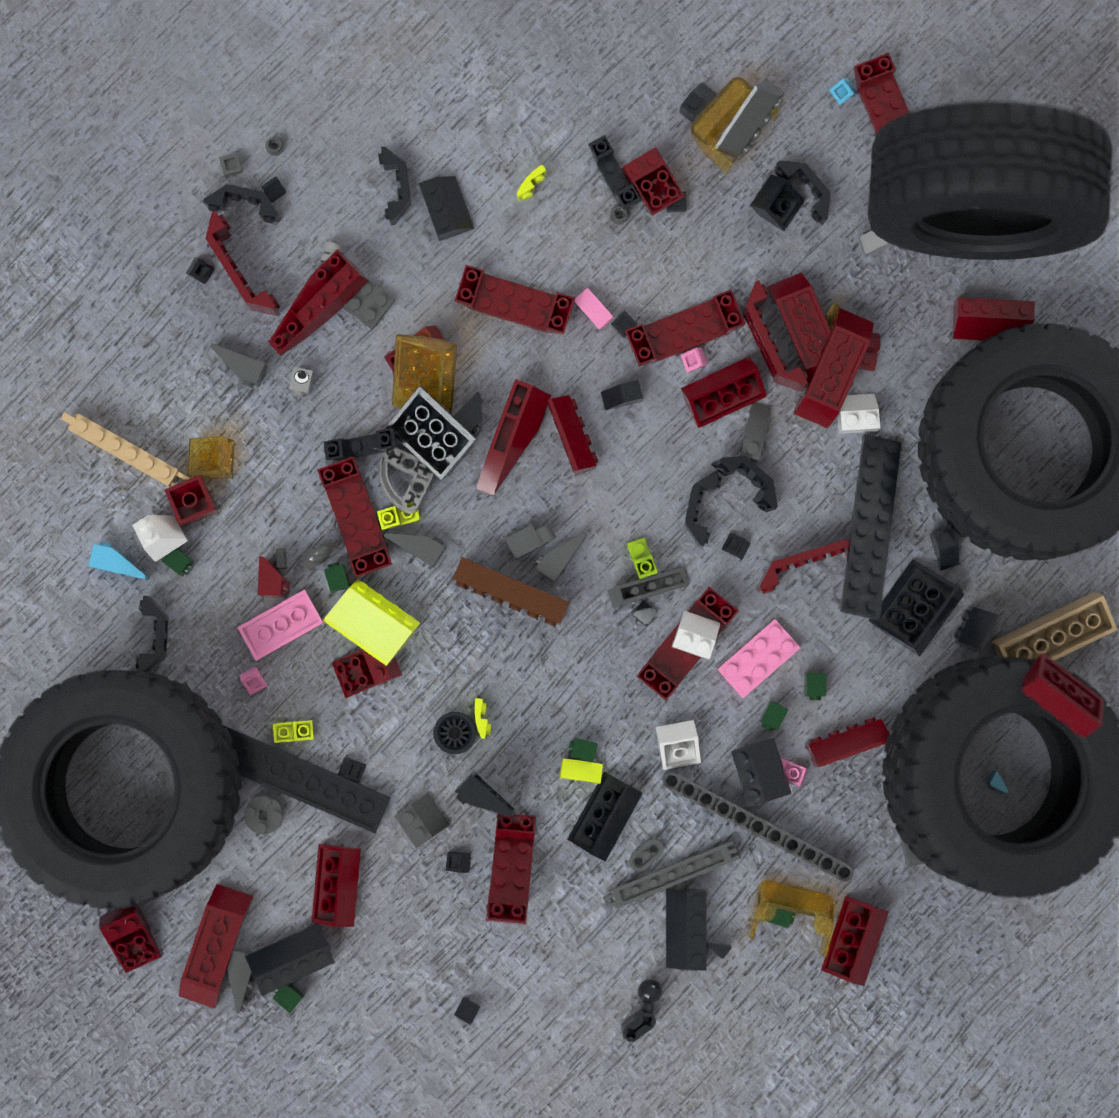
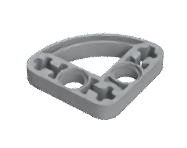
(418, 477)

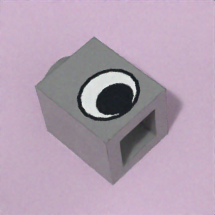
(301, 382)

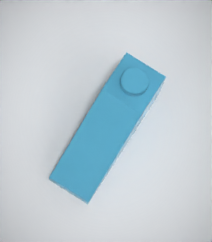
(111, 560)

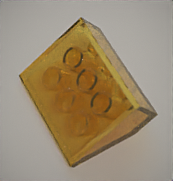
(425, 364)

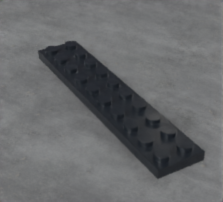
(871, 527)
(308, 782)

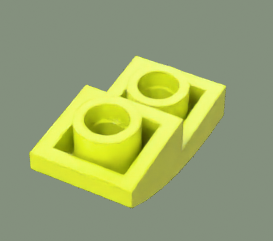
(527, 188)
(395, 517)
(483, 726)
(292, 731)
(581, 771)

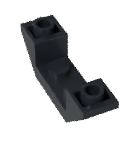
(789, 169)
(613, 175)
(218, 201)
(396, 208)
(368, 445)
(766, 497)
(698, 532)
(151, 608)

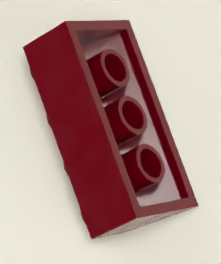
(982, 318)
(724, 392)
(572, 435)
(1063, 696)
(847, 743)
(336, 885)
(854, 941)

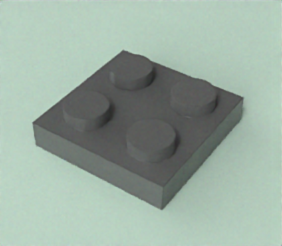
(369, 305)

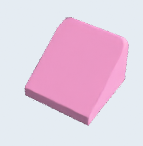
(694, 359)
(253, 680)

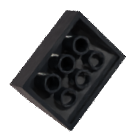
(432, 433)
(917, 607)
(481, 795)

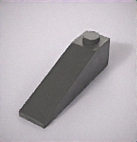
(647, 587)

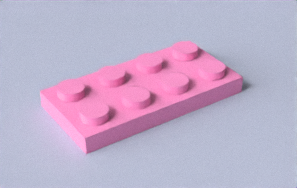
(280, 625)
(758, 658)

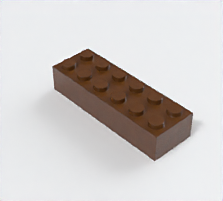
(510, 591)

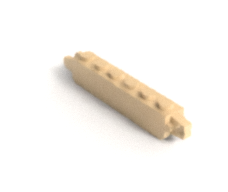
(123, 449)

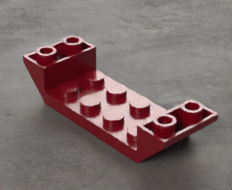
(880, 90)
(219, 232)
(514, 301)
(802, 318)
(685, 329)
(835, 369)
(794, 379)
(355, 516)
(770, 579)
(671, 665)
(511, 869)
(214, 945)

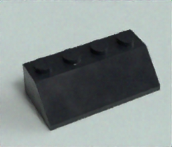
(604, 816)
(686, 929)
(289, 959)

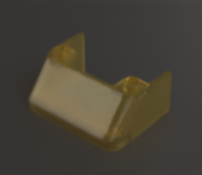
(717, 116)
(776, 895)

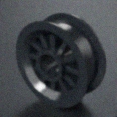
(440, 724)

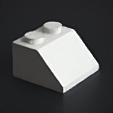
(859, 414)
(159, 535)
(696, 635)
(678, 744)

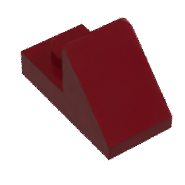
(869, 360)

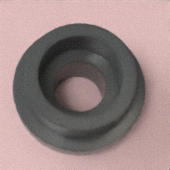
(274, 140)
(618, 209)

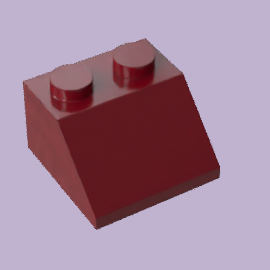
(191, 501)
(271, 581)

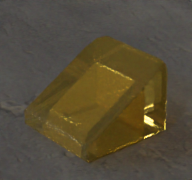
(831, 313)

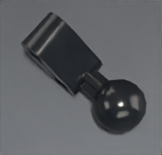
(649, 992)

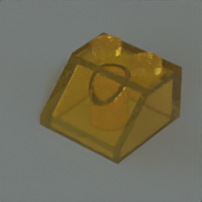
(211, 457)

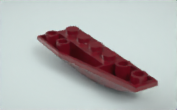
(318, 301)
(513, 434)

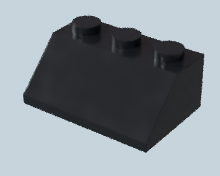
(446, 206)
(761, 772)

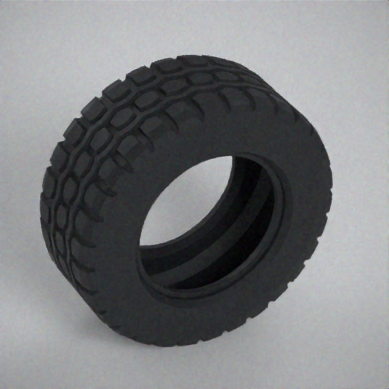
(990, 181)
(954, 455)
(926, 799)
(35, 804)

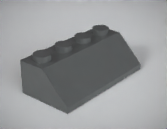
(750, 118)

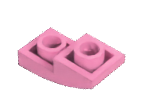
(593, 309)
(794, 773)

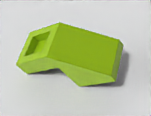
(641, 558)

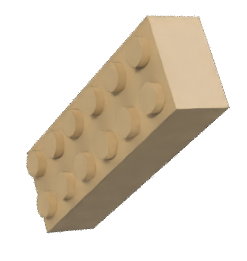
(1059, 630)

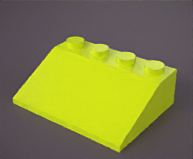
(372, 622)

